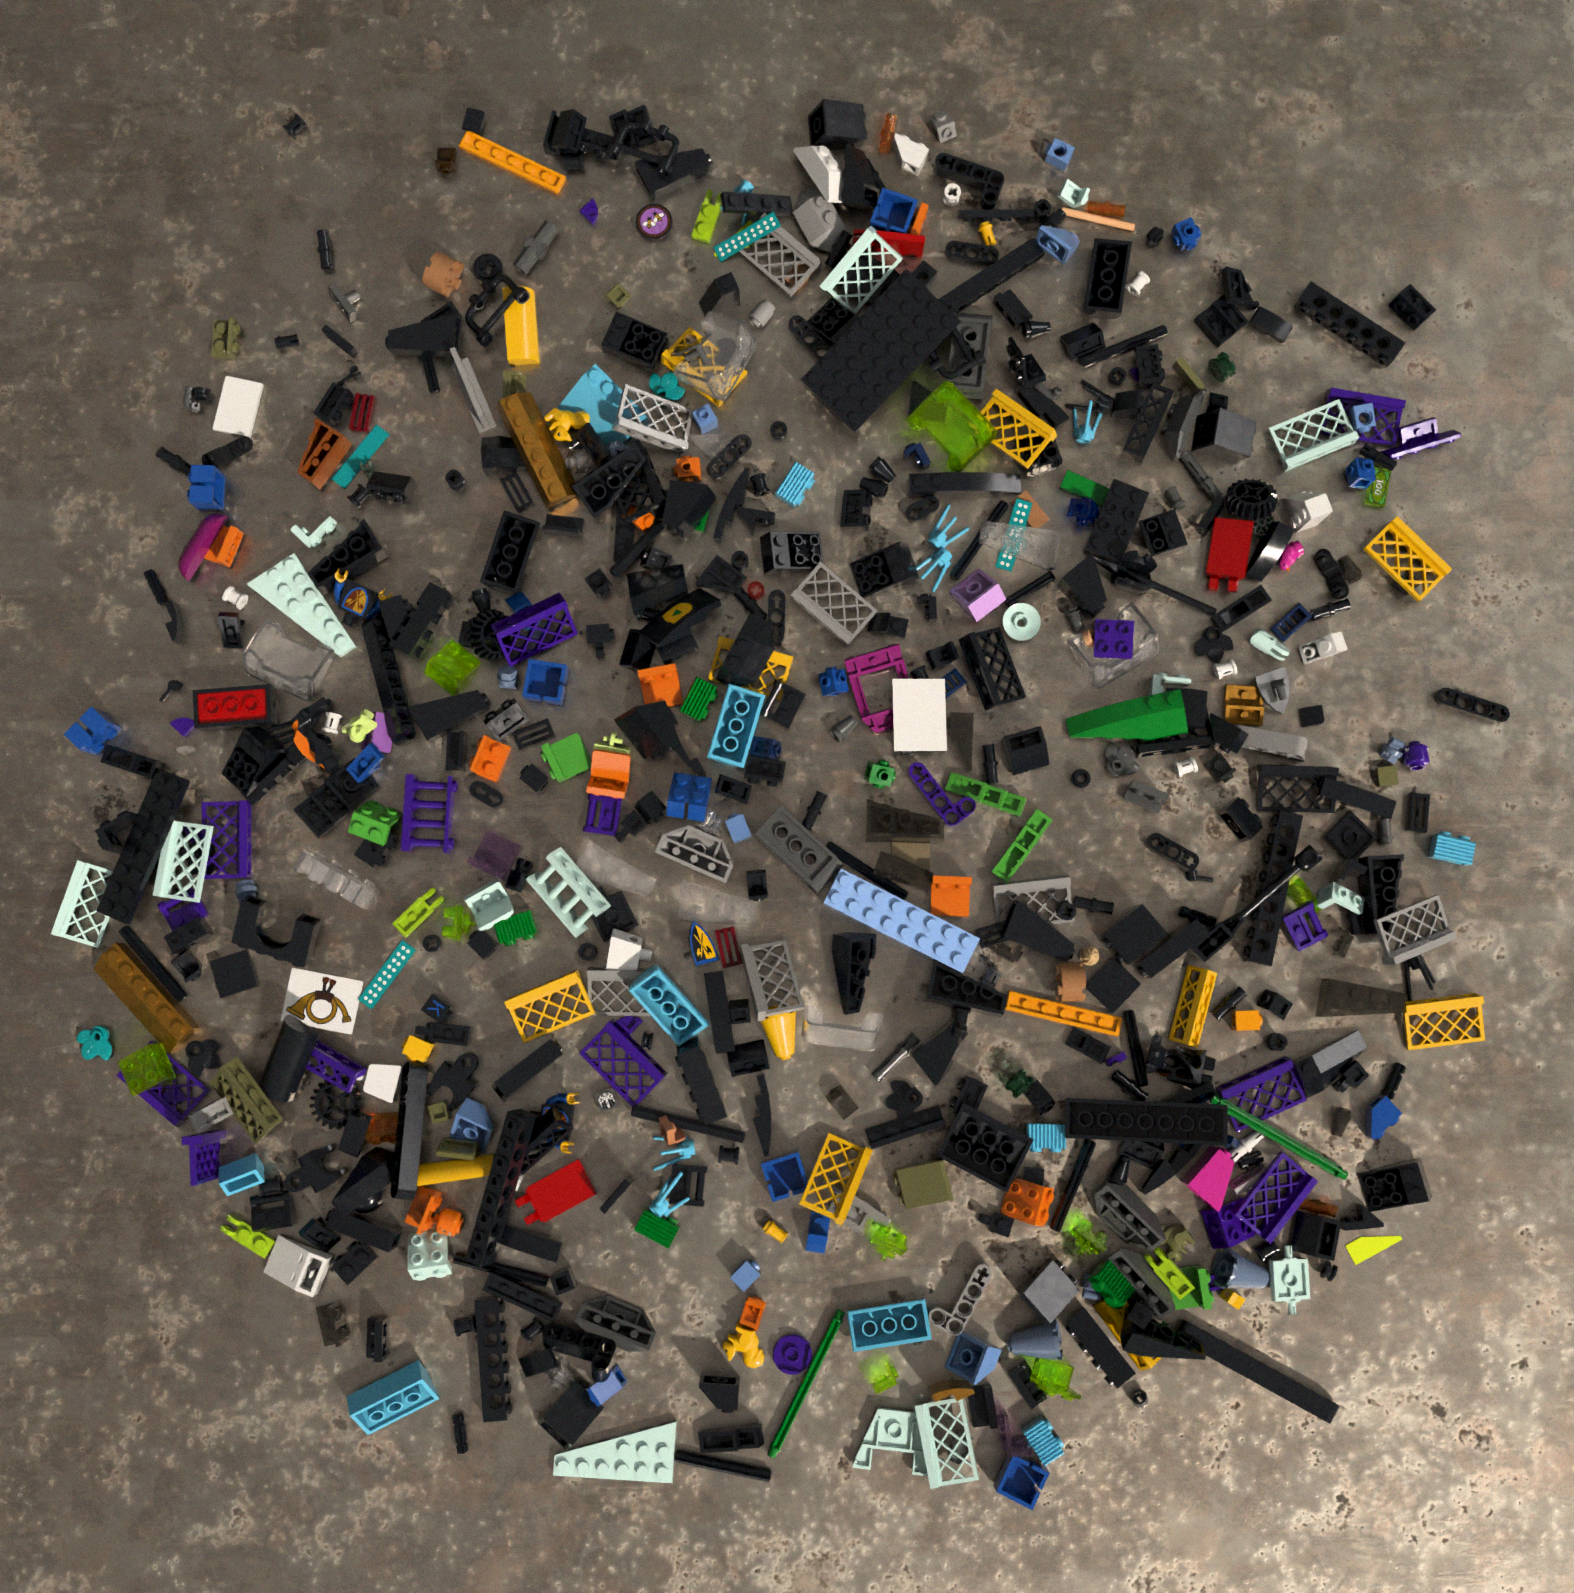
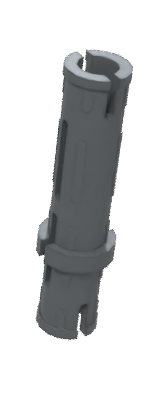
(1205, 481)
(892, 1061)

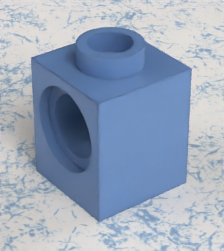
(1059, 161)
(1366, 410)
(705, 419)
(737, 827)
(746, 1274)

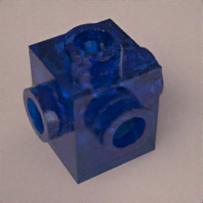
(1082, 511)

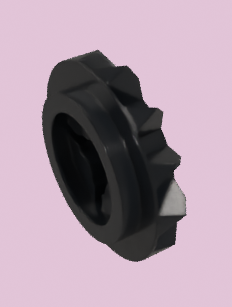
(481, 263)

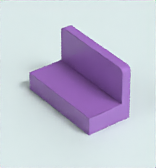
(380, 735)

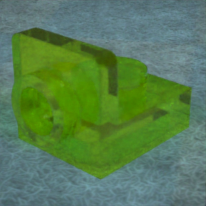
(884, 1382)

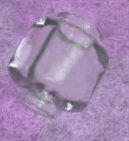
(578, 461)

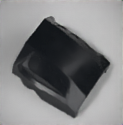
(1047, 459)

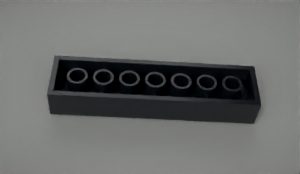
(1146, 1121)

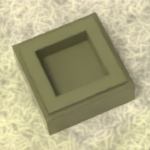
(618, 296)
(1386, 776)
(439, 1112)

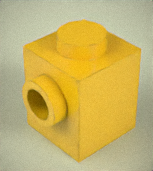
(417, 1048)

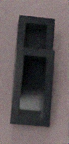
(1042, 407)
(1269, 550)
(1242, 608)
(131, 761)
(731, 1438)

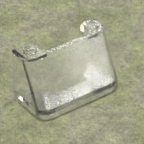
(728, 355)
(286, 662)
(1105, 670)
(841, 1036)

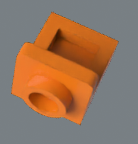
(644, 522)
(752, 1312)

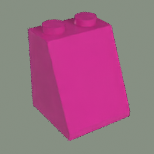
(1210, 1176)

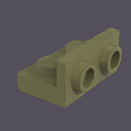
(225, 339)

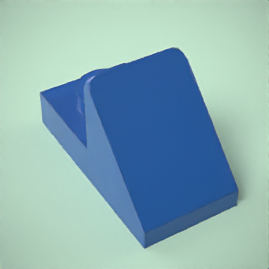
(365, 763)
(817, 1233)

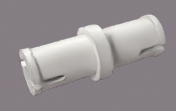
(1245, 1145)

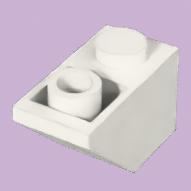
(910, 154)
(1322, 647)

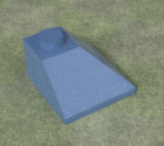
(1057, 242)
(472, 1124)
(972, 1358)

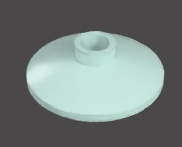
(1028, 615)

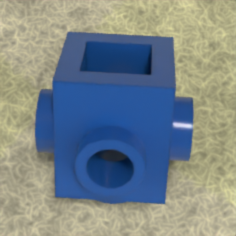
(1186, 234)
(1360, 473)
(833, 682)

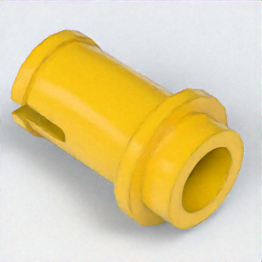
(986, 232)
(775, 1231)

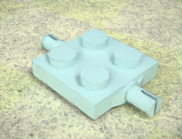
(1289, 1279)

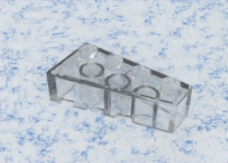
(1022, 542)
(611, 871)
(336, 879)
(714, 906)

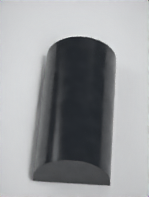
(1107, 278)
(509, 553)
(288, 1060)

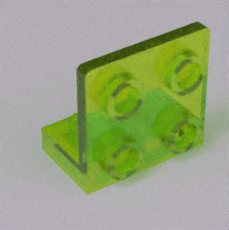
(451, 666)
(146, 1068)
(1053, 1378)

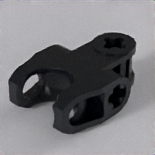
(456, 1078)
(314, 1172)

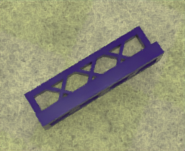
(338, 1063)

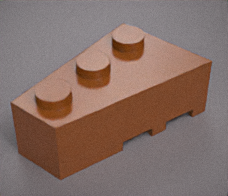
(323, 454)

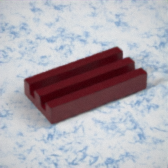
(364, 397)
(724, 931)

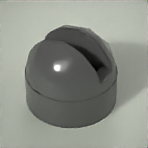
(1138, 1393)

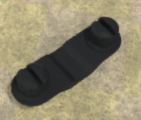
(228, 453)
(1332, 572)

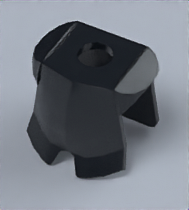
(1136, 564)

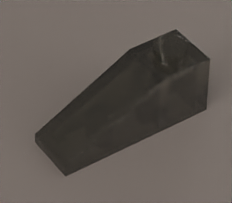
(961, 734)
(902, 871)

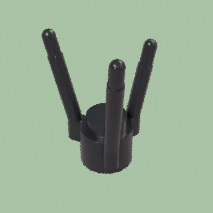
(1103, 402)
(1416, 963)

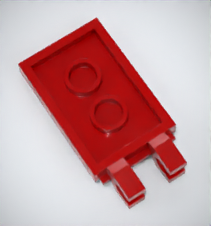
(903, 243)
(1229, 552)
(557, 1192)

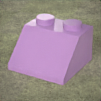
(978, 594)

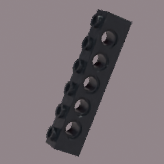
(1358, 322)
(491, 1410)

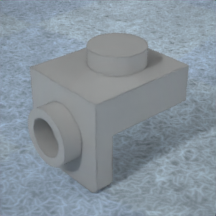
(944, 125)

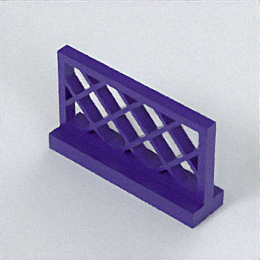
(1379, 403)
(529, 618)
(243, 839)
(632, 1049)
(1260, 1076)
(162, 1106)
(204, 1155)
(1285, 1205)

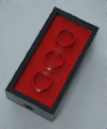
(235, 707)

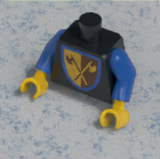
(356, 599)
(566, 1104)

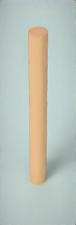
(1099, 219)

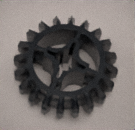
(1251, 499)
(485, 646)
(331, 1096)

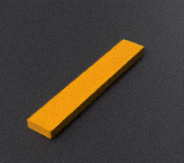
(512, 162)
(1063, 1013)

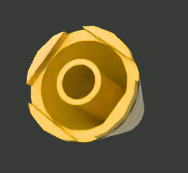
(781, 1032)

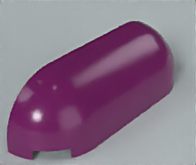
(200, 544)

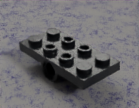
(1116, 521)

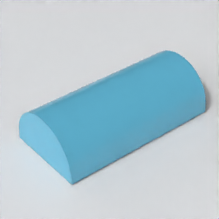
(735, 726)
(667, 1005)
(889, 1325)

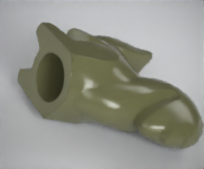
(1176, 1239)

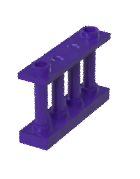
(411, 822)

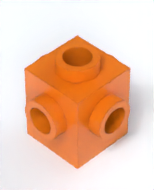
(688, 469)

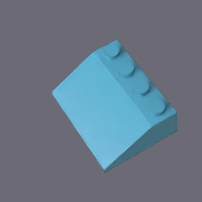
(600, 399)

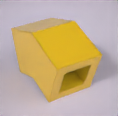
(1232, 1298)

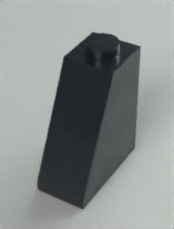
(721, 295)

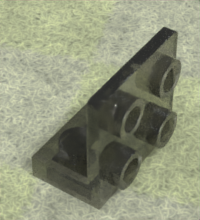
(333, 1323)

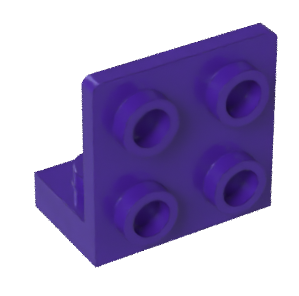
(1113, 638)
(1224, 1227)

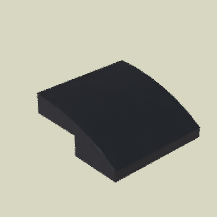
(633, 138)
(1221, 321)
(1195, 706)
(1112, 985)

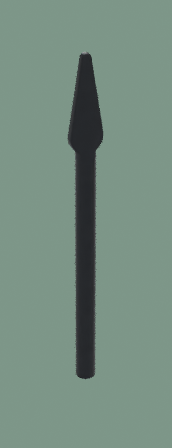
(1120, 570)

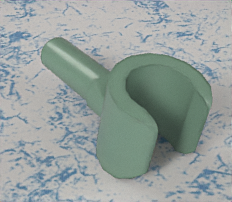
(368, 471)

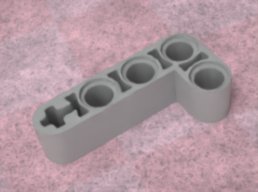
(1274, 742)
(963, 1296)

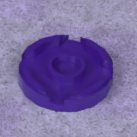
(792, 1354)

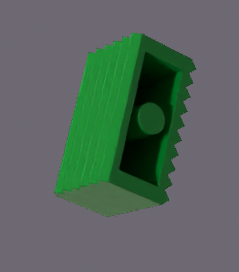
(698, 699)
(515, 928)
(657, 1229)
(1111, 1284)

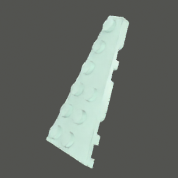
(295, 595)
(631, 1456)

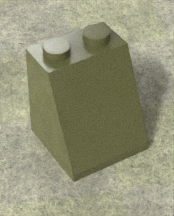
(923, 1183)

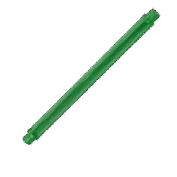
(1282, 1139)
(806, 1383)

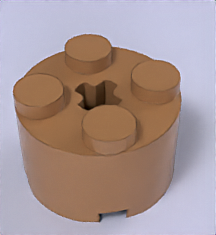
(443, 274)
(1071, 981)

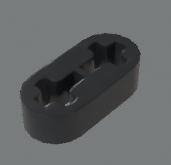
(924, 513)
(484, 798)

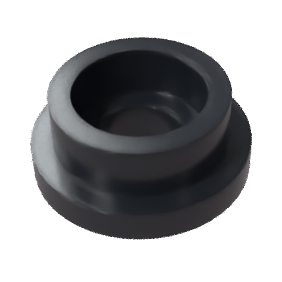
(1155, 235)
(1086, 776)

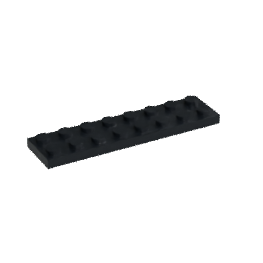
(143, 846)

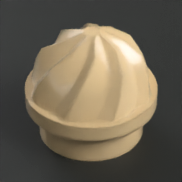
(1089, 955)

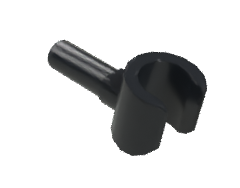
(351, 376)
(173, 685)
(1193, 876)

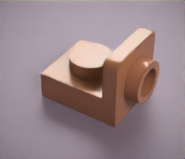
(670, 1133)

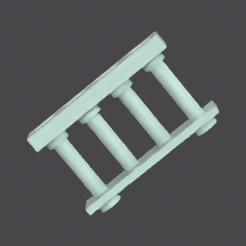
(578, 882)

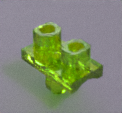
(456, 914)
(1088, 1242)
(897, 1246)

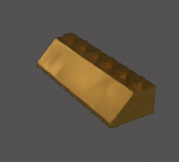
(537, 448)
(145, 997)

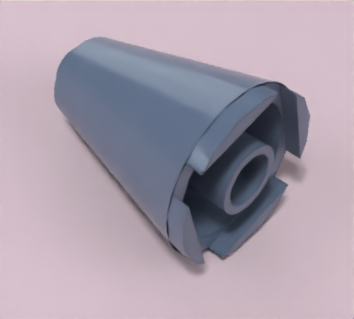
(1238, 1272)
(1038, 1342)

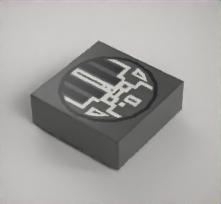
(606, 1099)

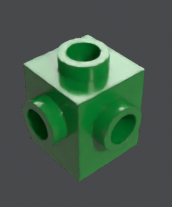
(879, 773)

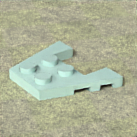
(895, 1432)

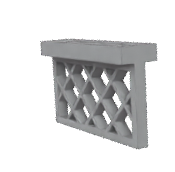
(793, 246)
(472, 392)
(646, 433)
(824, 617)
(1032, 885)
(1419, 946)
(602, 975)
(754, 979)

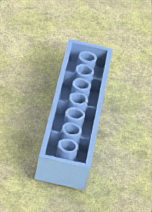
(901, 921)

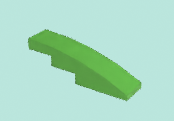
(985, 794)
(1022, 845)

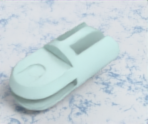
(1268, 644)

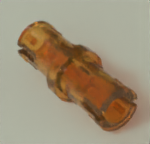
(887, 133)
(1106, 208)
(1318, 1207)

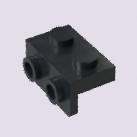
(333, 404)
(765, 771)
(969, 1092)

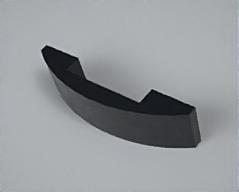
(693, 764)

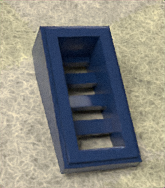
(1302, 611)
(948, 676)

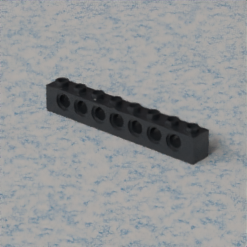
(1292, 824)
(500, 1187)

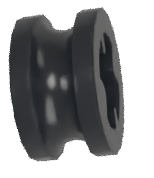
(1121, 372)
(202, 394)
(778, 424)
(431, 937)
(647, 1040)
(1328, 1271)

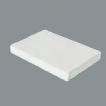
(238, 407)

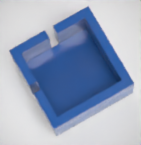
(894, 212)
(206, 488)
(545, 682)
(99, 731)
(690, 790)
(785, 1175)
(1018, 1480)

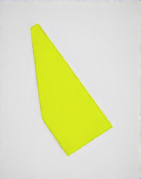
(1368, 1246)

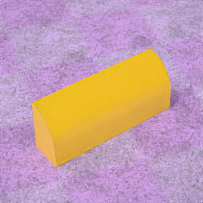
(521, 330)
(454, 1169)

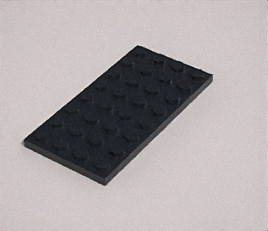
(880, 350)

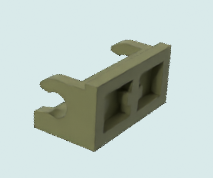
(513, 383)

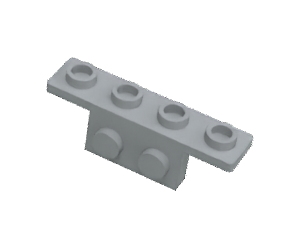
(859, 1210)

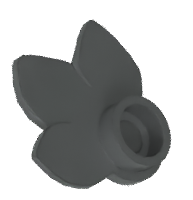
(1123, 758)

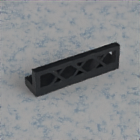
(1145, 444)
(903, 1128)
(543, 1130)

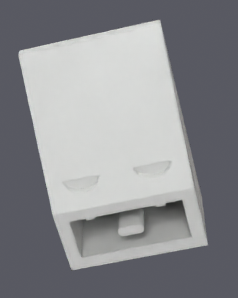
(298, 1265)

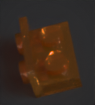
(382, 1128)

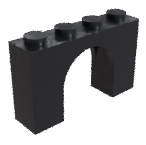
(251, 935)

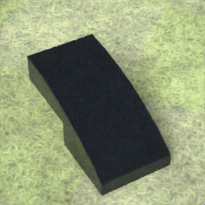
(1271, 323)
(175, 626)
(1088, 1045)
(538, 1362)

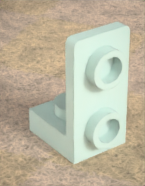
(314, 539)
(1155, 680)
(1338, 894)

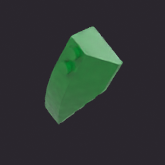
(1136, 718)

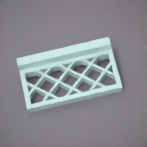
(853, 256)
(1318, 450)
(170, 859)
(70, 902)
(929, 1443)

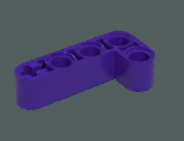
(937, 792)

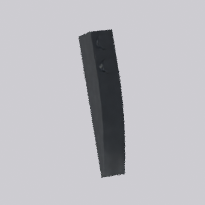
(962, 484)

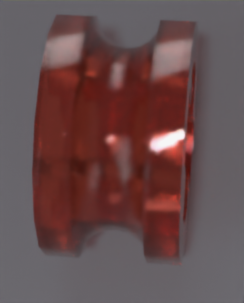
(752, 585)

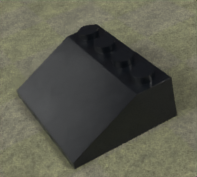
(984, 1147)

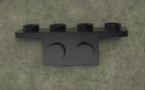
(290, 760)

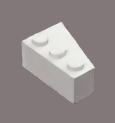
(1306, 509)

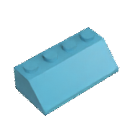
(392, 1397)

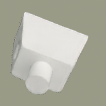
(626, 951)
(382, 1081)

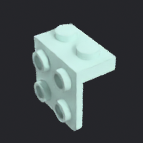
(489, 904)
(428, 1255)

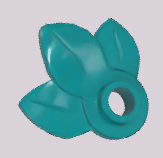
(667, 385)
(93, 1044)

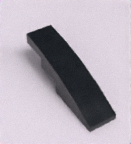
(734, 499)
(1357, 798)
(719, 1012)
(763, 1122)
(1166, 1170)
(531, 1242)

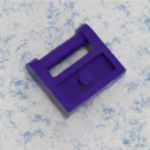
(608, 816)
(185, 913)
(1298, 928)

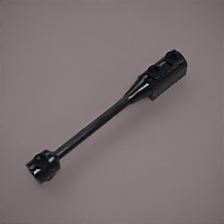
(1224, 930)

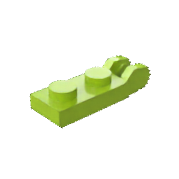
(707, 219)
(416, 913)
(255, 1241)
(1170, 1274)

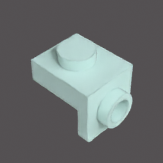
(1072, 194)

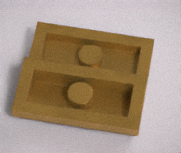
(1243, 705)
(959, 1388)

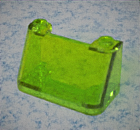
(953, 424)

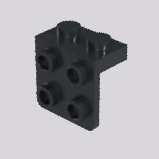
(108, 831)

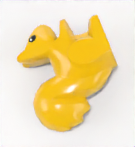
(562, 420)
(746, 1342)

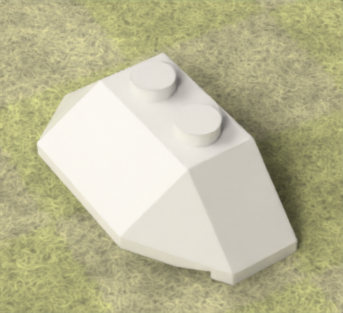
(823, 170)

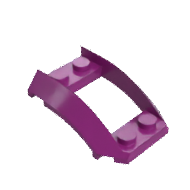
(868, 663)

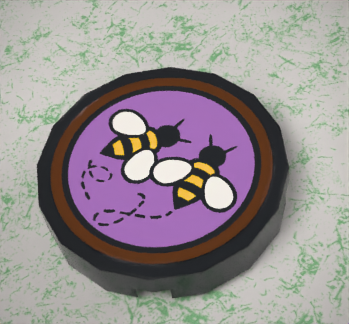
(654, 222)

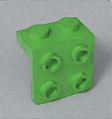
(566, 757)
(373, 821)
(1199, 1296)

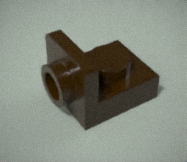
(446, 160)

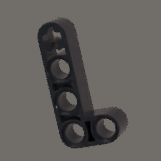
(967, 177)
(582, 1346)

